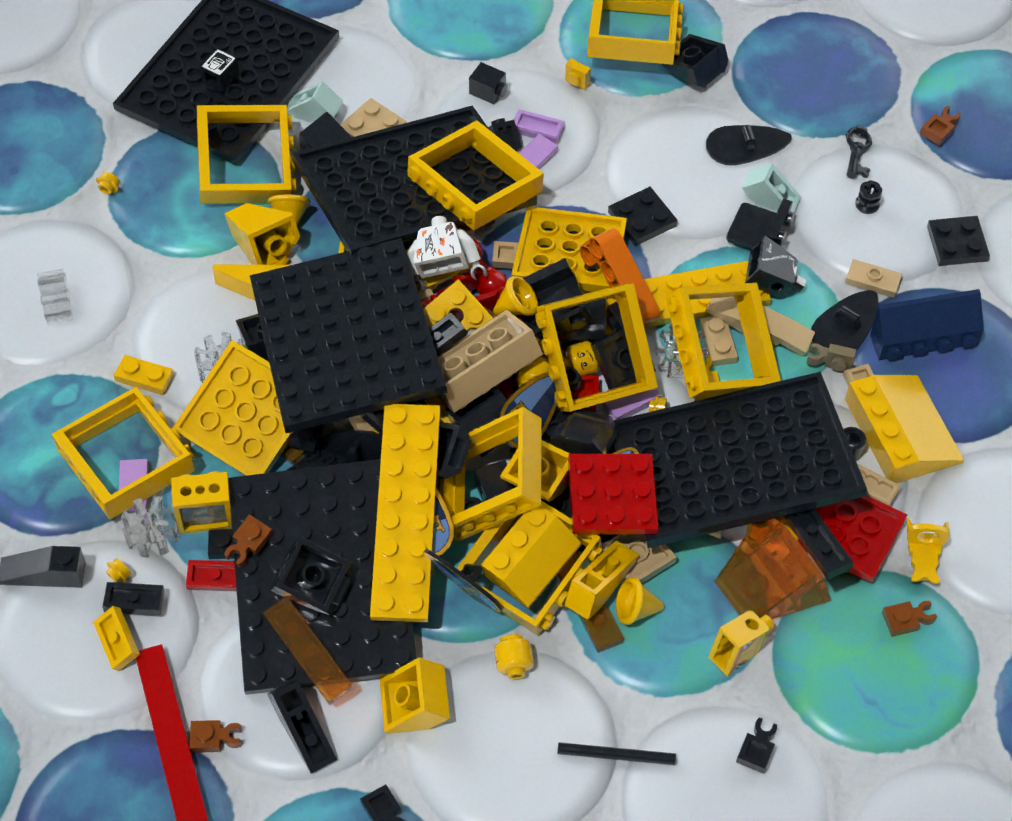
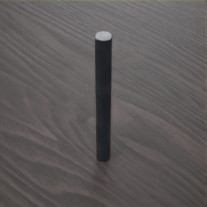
(616, 753)

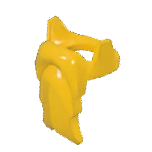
(926, 549)

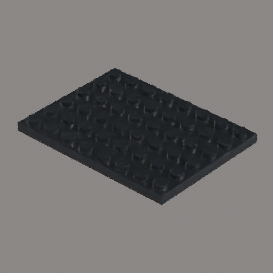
(274, 58)
(367, 186)
(346, 335)
(744, 457)
(339, 513)

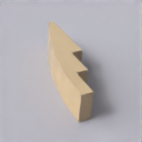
(781, 328)

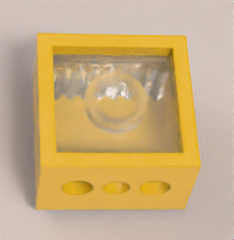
(201, 502)

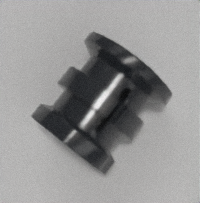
(873, 199)

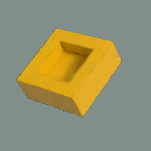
(577, 74)

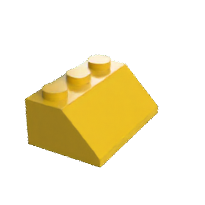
(530, 555)

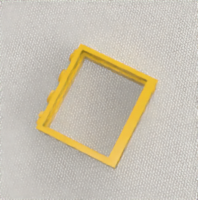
(635, 48)
(243, 114)
(527, 176)
(754, 330)
(635, 338)
(104, 418)
(510, 503)
(490, 539)

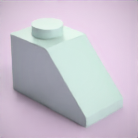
(314, 102)
(769, 187)

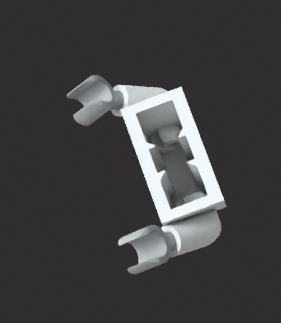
(441, 251)

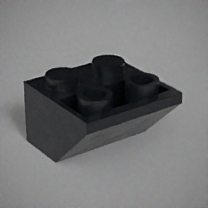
(478, 412)

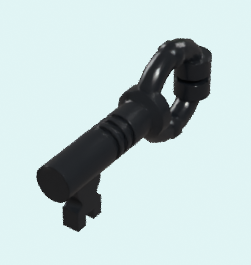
(856, 150)

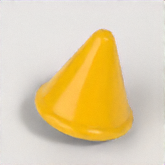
(290, 203)
(517, 298)
(635, 602)

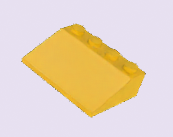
(901, 426)

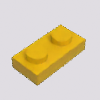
(143, 375)
(116, 638)

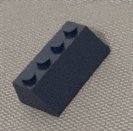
(928, 325)

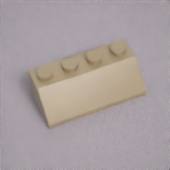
(486, 359)

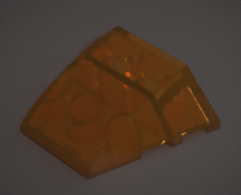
(771, 573)

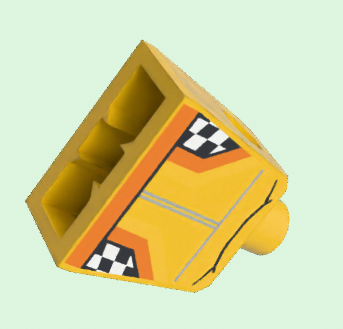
(740, 641)

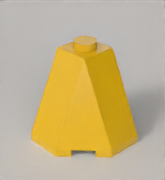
(263, 233)

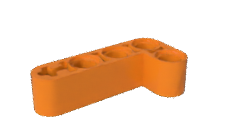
(619, 268)

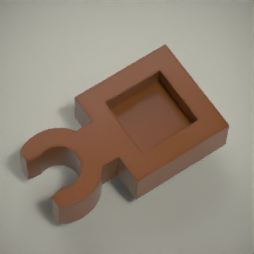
(940, 128)
(249, 537)
(905, 619)
(208, 736)

